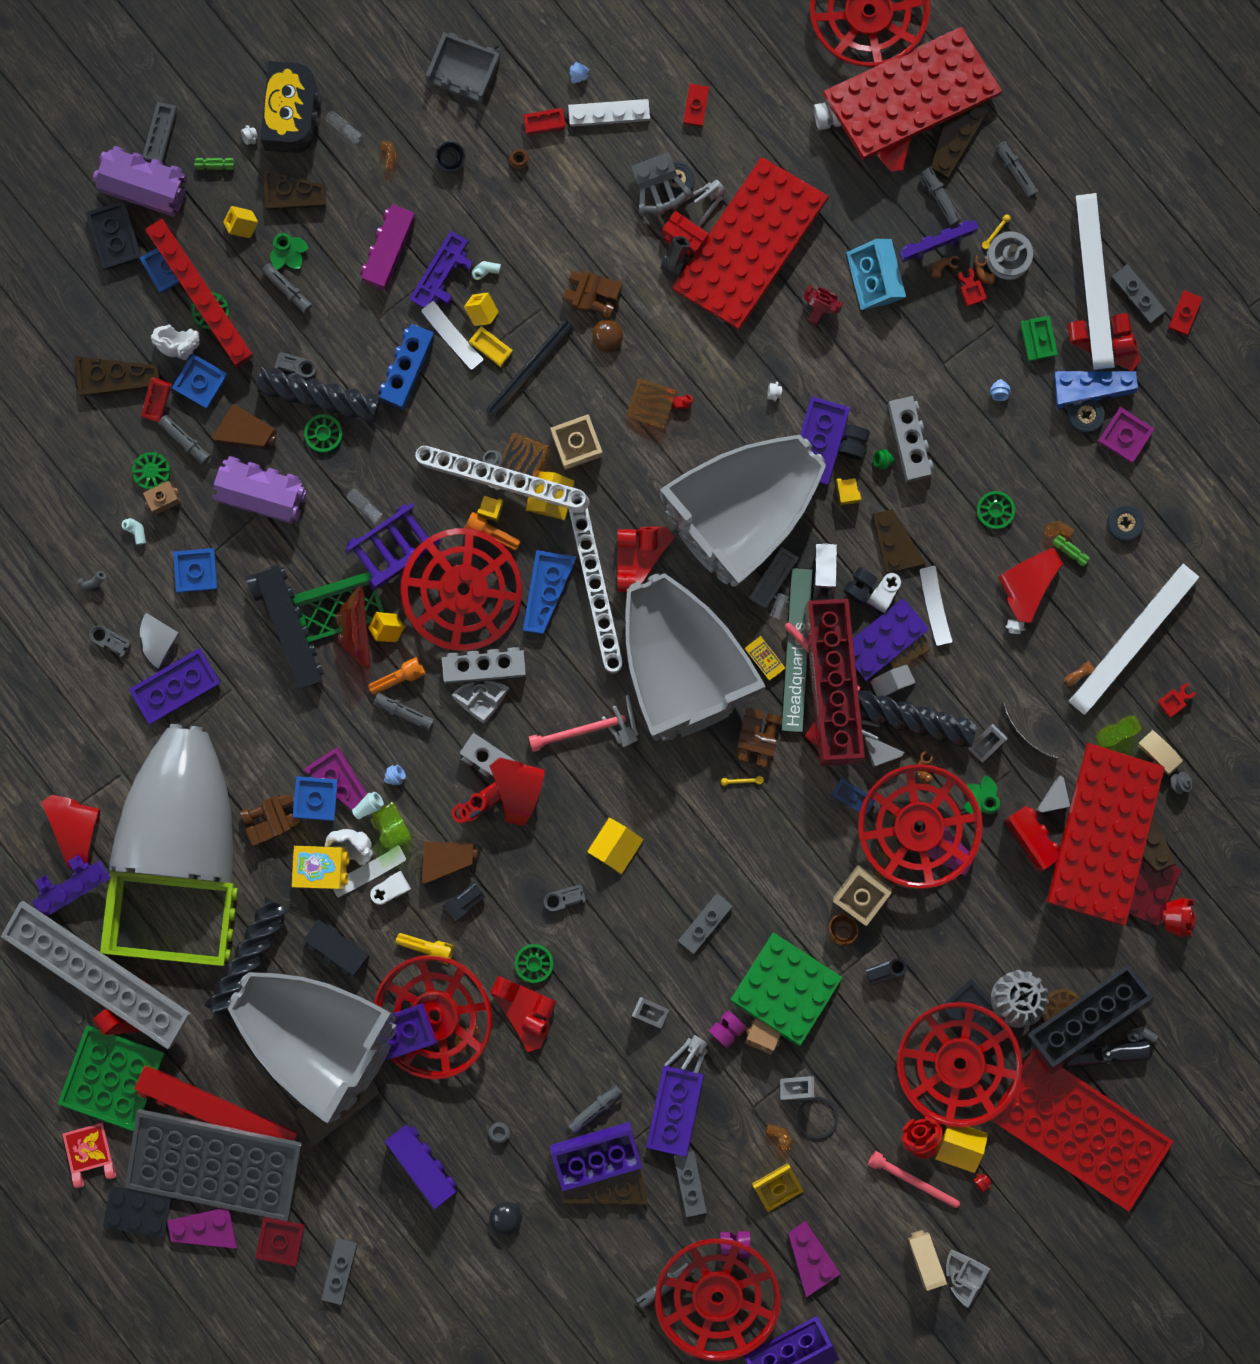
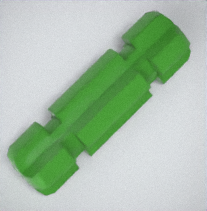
(214, 163)
(1070, 550)

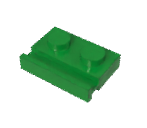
(1038, 338)

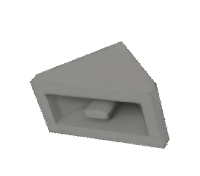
(892, 681)
(987, 743)
(880, 752)
(1055, 798)
(650, 1012)
(797, 1088)

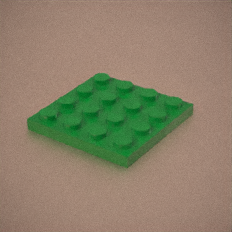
(786, 989)
(105, 1077)

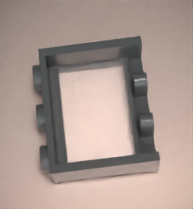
(462, 67)

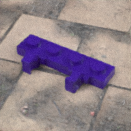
(931, 243)
(448, 257)
(83, 880)

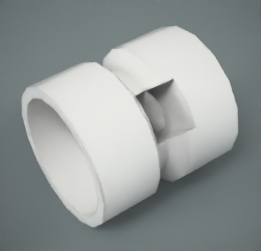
(825, 117)

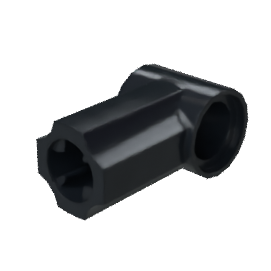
(674, 258)
(459, 905)
(883, 971)

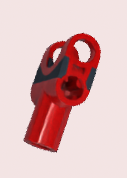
(473, 805)

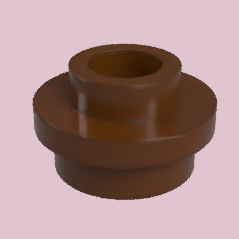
(519, 153)

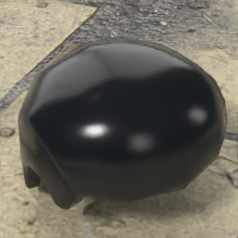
(450, 156)
(505, 1217)

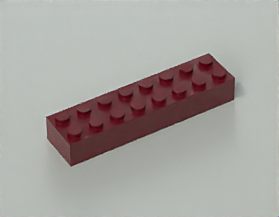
(834, 682)

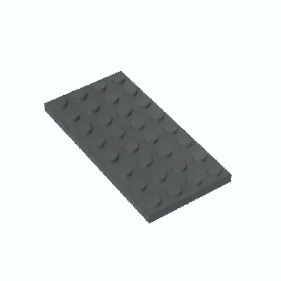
(213, 1165)

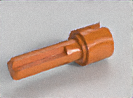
(479, 523)
(409, 671)

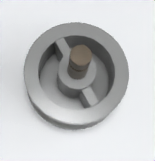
(1009, 255)

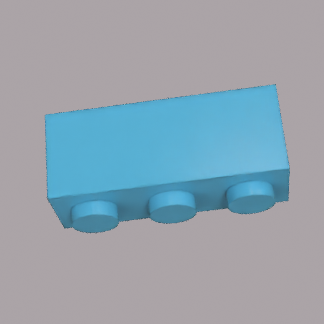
(876, 274)

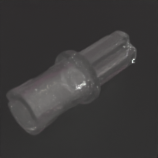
(343, 127)
(364, 505)

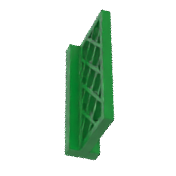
(328, 591)

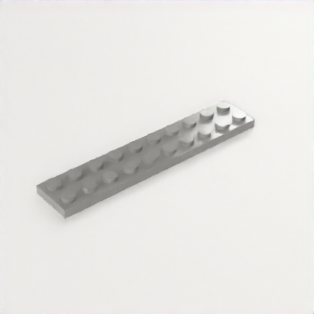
(95, 975)

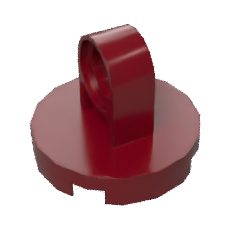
(822, 301)

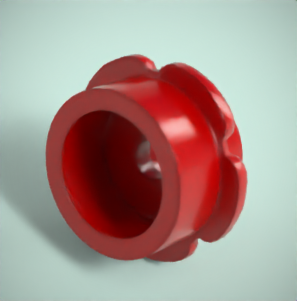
(982, 1182)

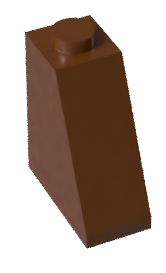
(244, 430)
(446, 858)

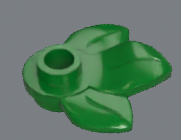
(290, 253)
(985, 791)

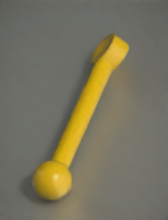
(986, 244)
(759, 780)

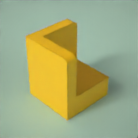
(240, 222)
(481, 309)
(847, 491)
(491, 508)
(386, 627)

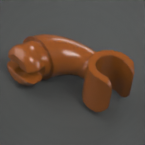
(938, 266)
(983, 276)
(1075, 676)
(924, 776)

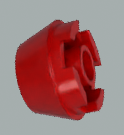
(1180, 917)
(922, 1137)

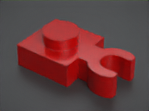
(972, 291)
(1173, 701)

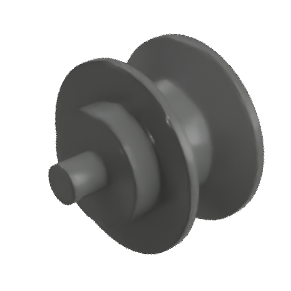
(1181, 783)

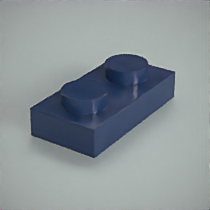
(851, 795)

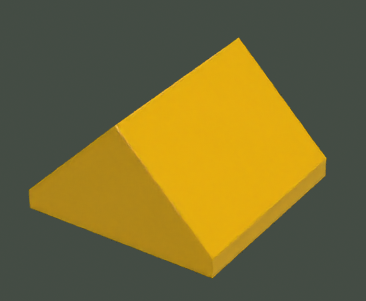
(546, 508)
(615, 845)
(962, 1147)
(777, 1187)

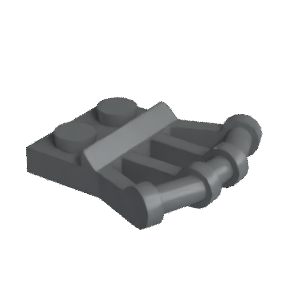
(656, 172)

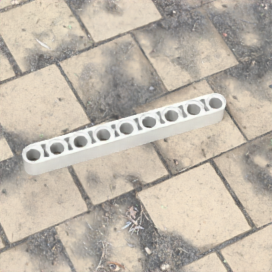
(1095, 281)
(509, 484)
(595, 594)
(1133, 639)

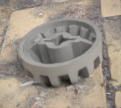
(1004, 1002)

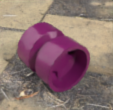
(727, 1029)
(742, 1237)

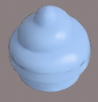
(578, 72)
(1000, 391)
(394, 775)

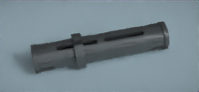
(1004, 149)
(938, 192)
(293, 294)
(191, 446)
(403, 711)
(603, 1102)
(649, 1297)

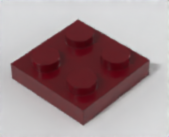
(280, 1241)

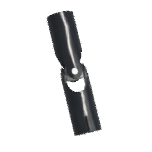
(1123, 1053)

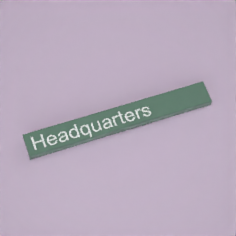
(796, 655)

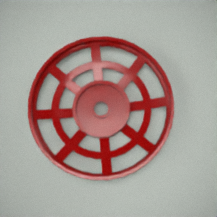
(869, 25)
(449, 594)
(933, 823)
(448, 1010)
(954, 1076)
(717, 1310)

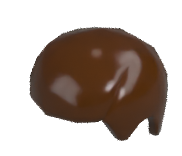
(607, 336)
(843, 930)

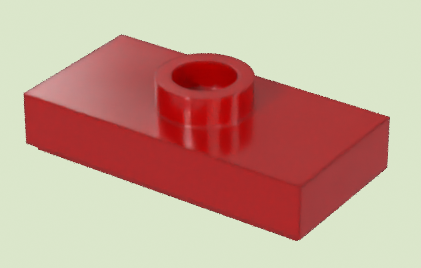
(696, 105)
(544, 121)
(1185, 313)
(156, 399)

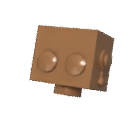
(169, 499)
(762, 1037)

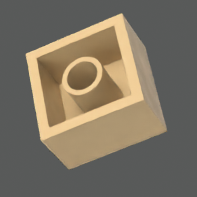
(576, 442)
(862, 895)

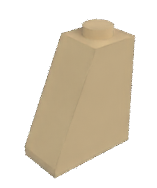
(926, 1260)

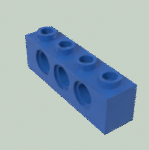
(399, 397)

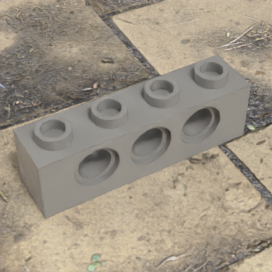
(911, 470)
(453, 675)
(476, 745)

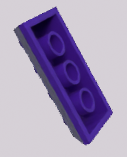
(595, 1156)
(421, 1166)
(800, 1345)

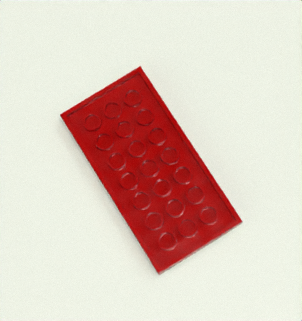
(912, 93)
(750, 243)
(1105, 834)
(1083, 1131)

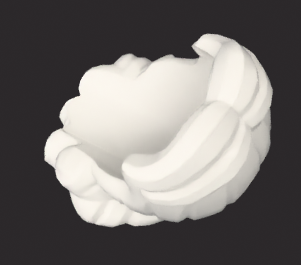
(175, 343)
(356, 843)

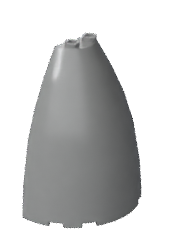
(743, 503)
(683, 660)
(177, 813)
(313, 1038)

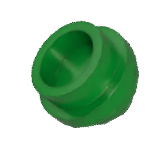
(883, 459)

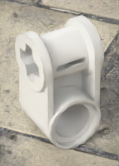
(883, 594)
(393, 887)

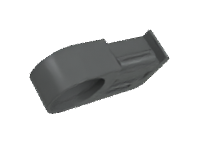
(294, 364)
(112, 640)
(567, 896)

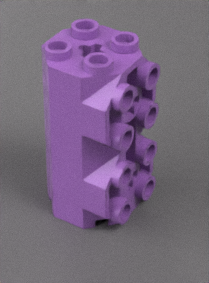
(140, 182)
(259, 491)

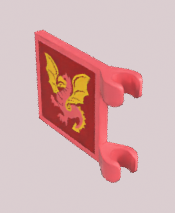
(87, 1150)

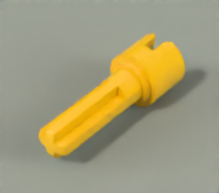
(438, 948)

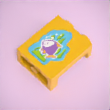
(320, 867)

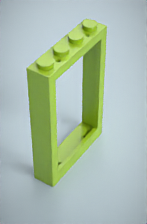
(113, 914)

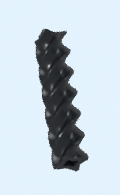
(316, 394)
(919, 720)
(248, 955)

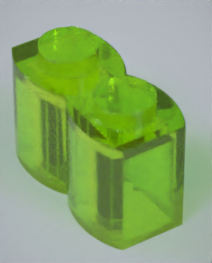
(1116, 732)
(391, 826)

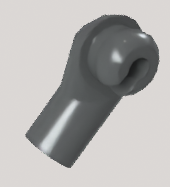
(95, 582)
(1141, 1033)

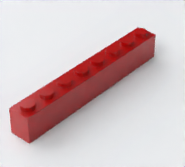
(199, 293)
(205, 1106)

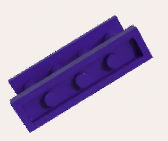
(394, 566)

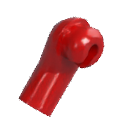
(683, 402)

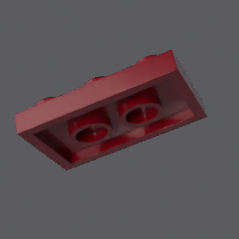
(1152, 892)

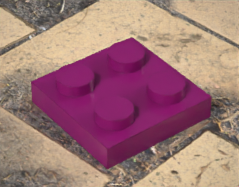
(1126, 435)

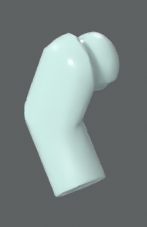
(484, 268)
(135, 528)

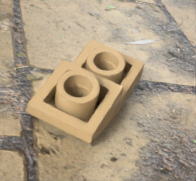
(1161, 752)

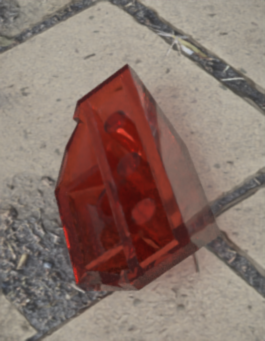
(354, 628)

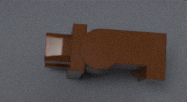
(589, 288)
(754, 741)
(275, 816)

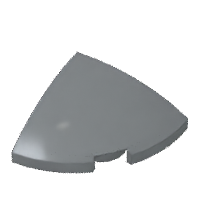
(156, 639)
(481, 699)
(966, 1276)

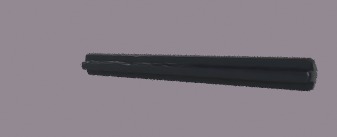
(528, 369)

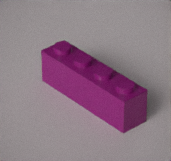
(388, 247)

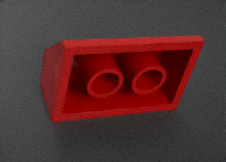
(1033, 838)

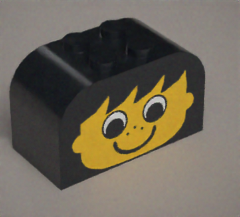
(290, 108)

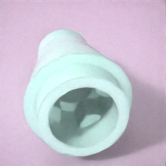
(371, 803)

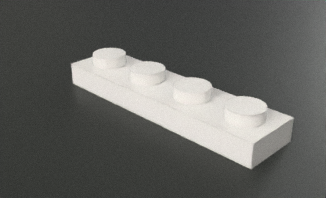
(609, 112)

